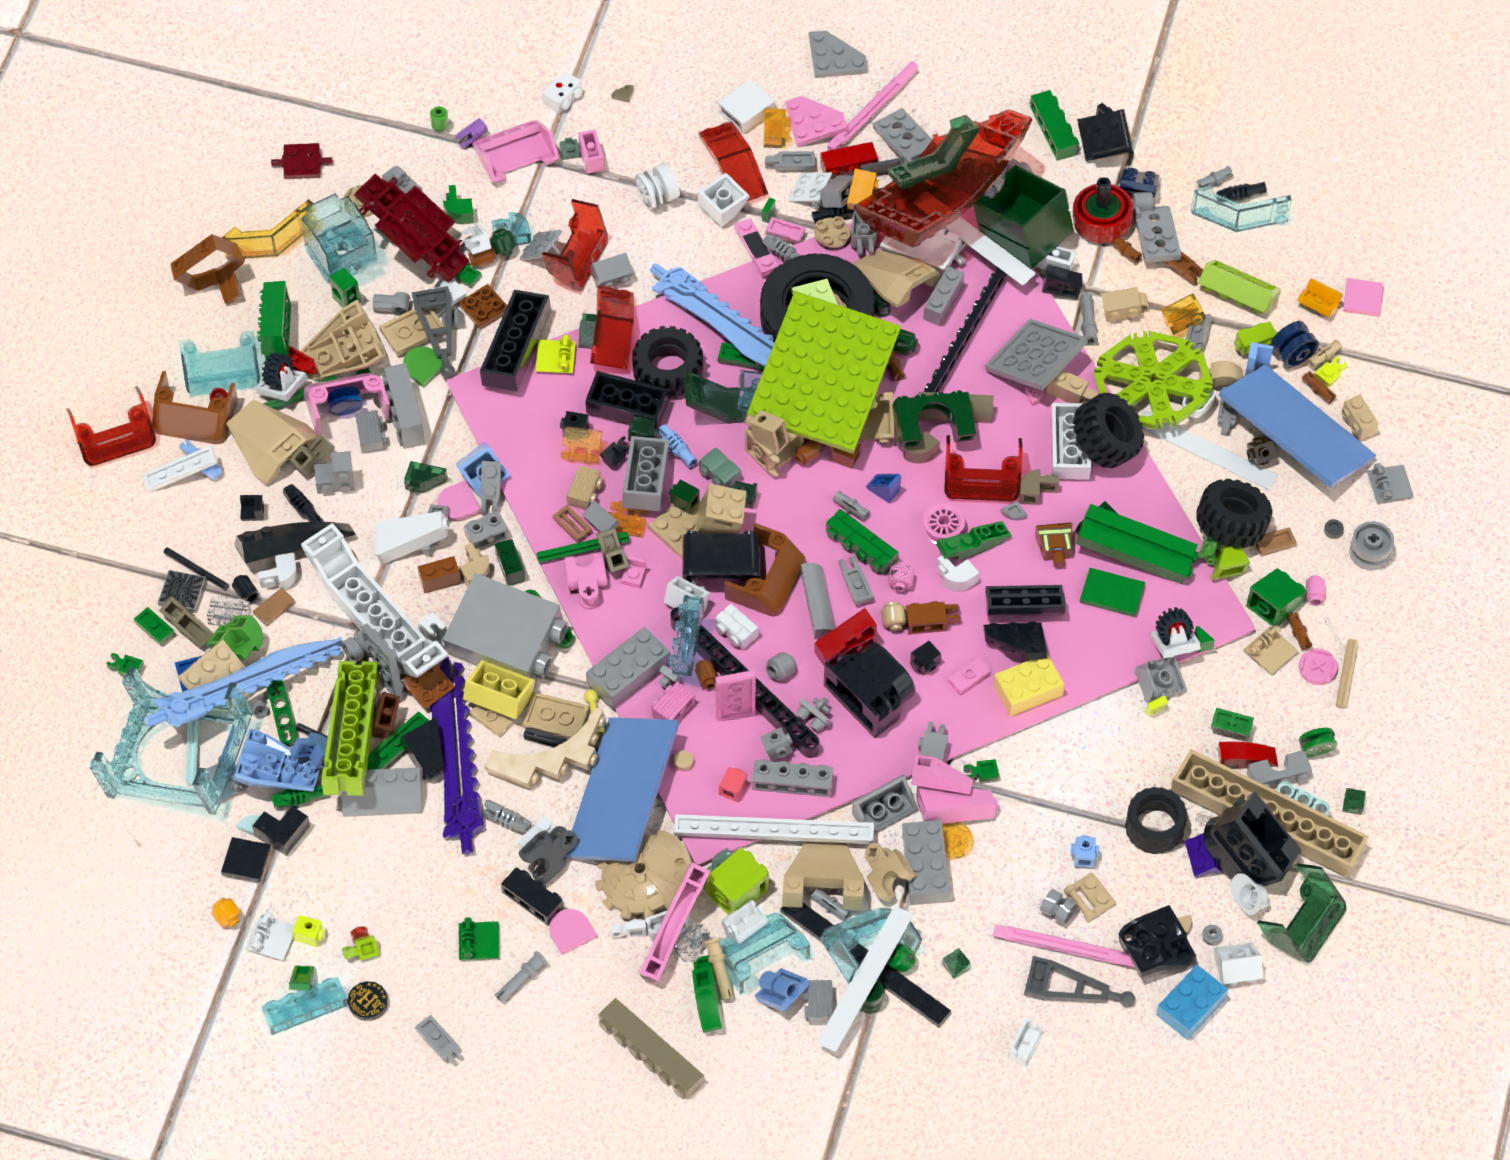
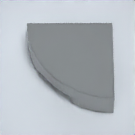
(1014, 512)

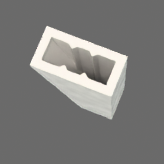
(408, 534)

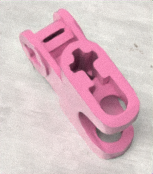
(586, 579)

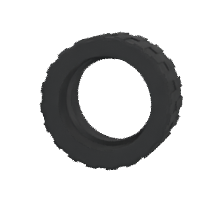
(1157, 799)

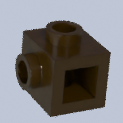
(1261, 450)

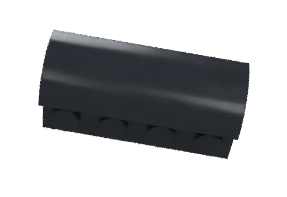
(1025, 600)

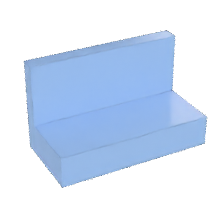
(1258, 356)

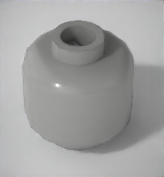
(780, 666)

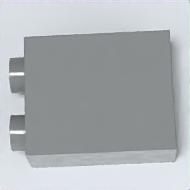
(505, 628)

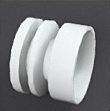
(657, 185)

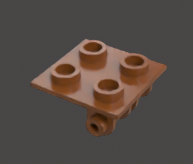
(428, 686)

